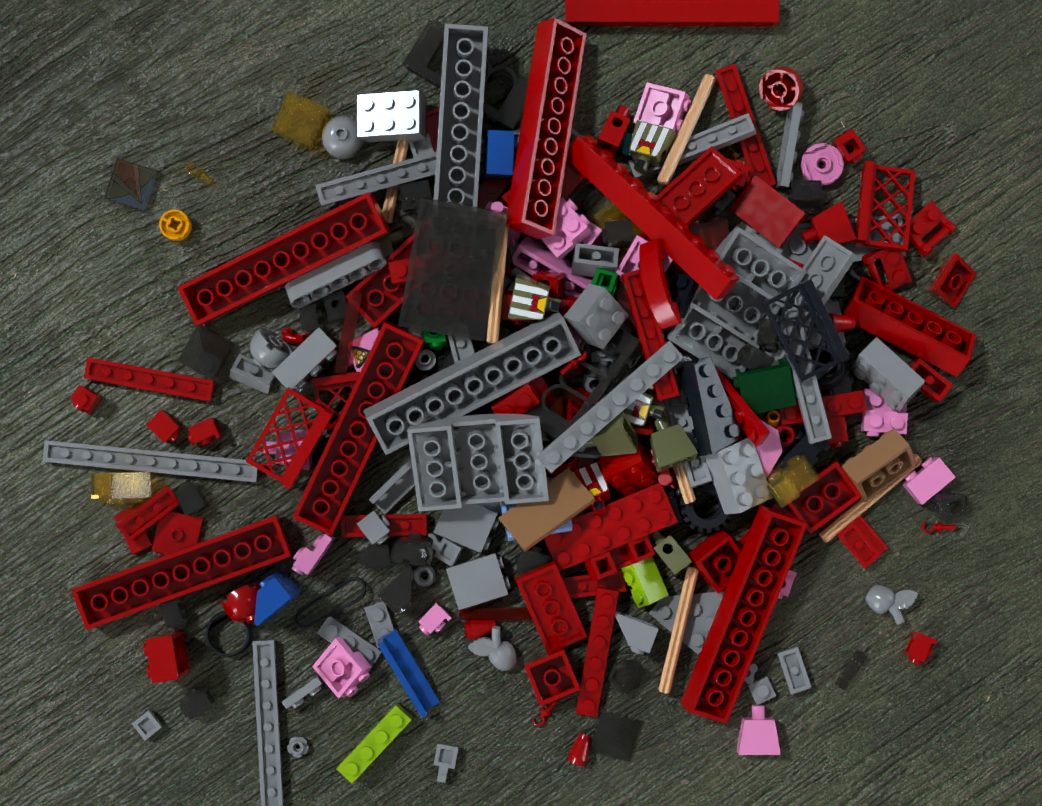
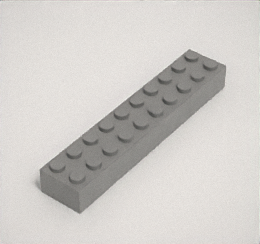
(461, 114)
(474, 380)

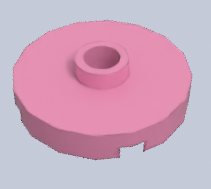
(829, 156)

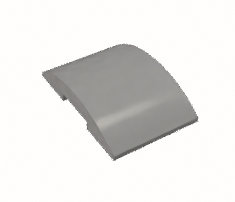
(727, 324)
(477, 461)

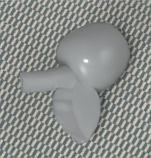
(882, 599)
(499, 652)

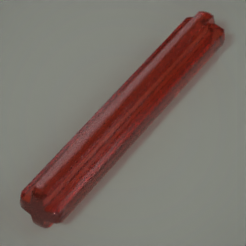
(348, 332)
(494, 613)

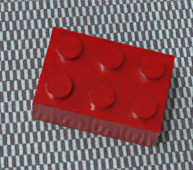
(824, 497)
(166, 656)

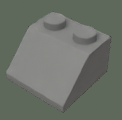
(638, 633)

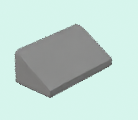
(248, 373)

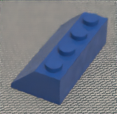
(275, 594)

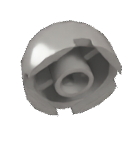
(341, 138)
(267, 349)

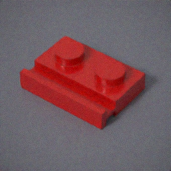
(862, 541)

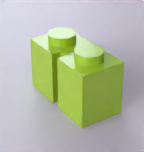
(645, 582)

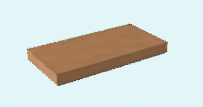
(536, 520)

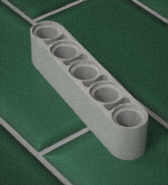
(335, 274)

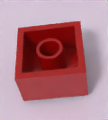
(629, 471)
(716, 559)
(551, 676)

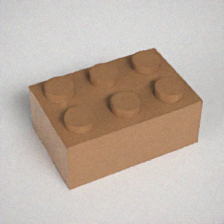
(880, 464)

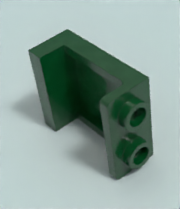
(766, 387)

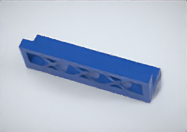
(408, 671)

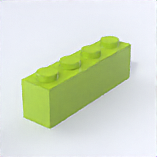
(374, 742)

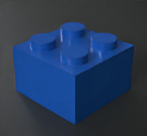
(499, 154)

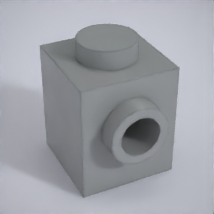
(375, 527)

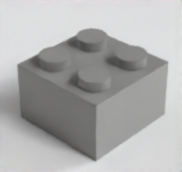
(596, 316)

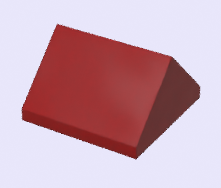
(951, 281)

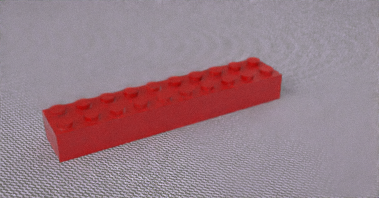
(545, 129)
(284, 259)
(352, 434)
(182, 571)
(743, 614)

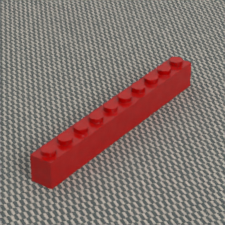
(672, 13)
(652, 217)

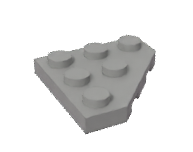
(700, 617)

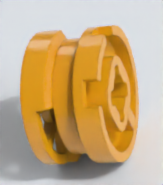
(175, 225)

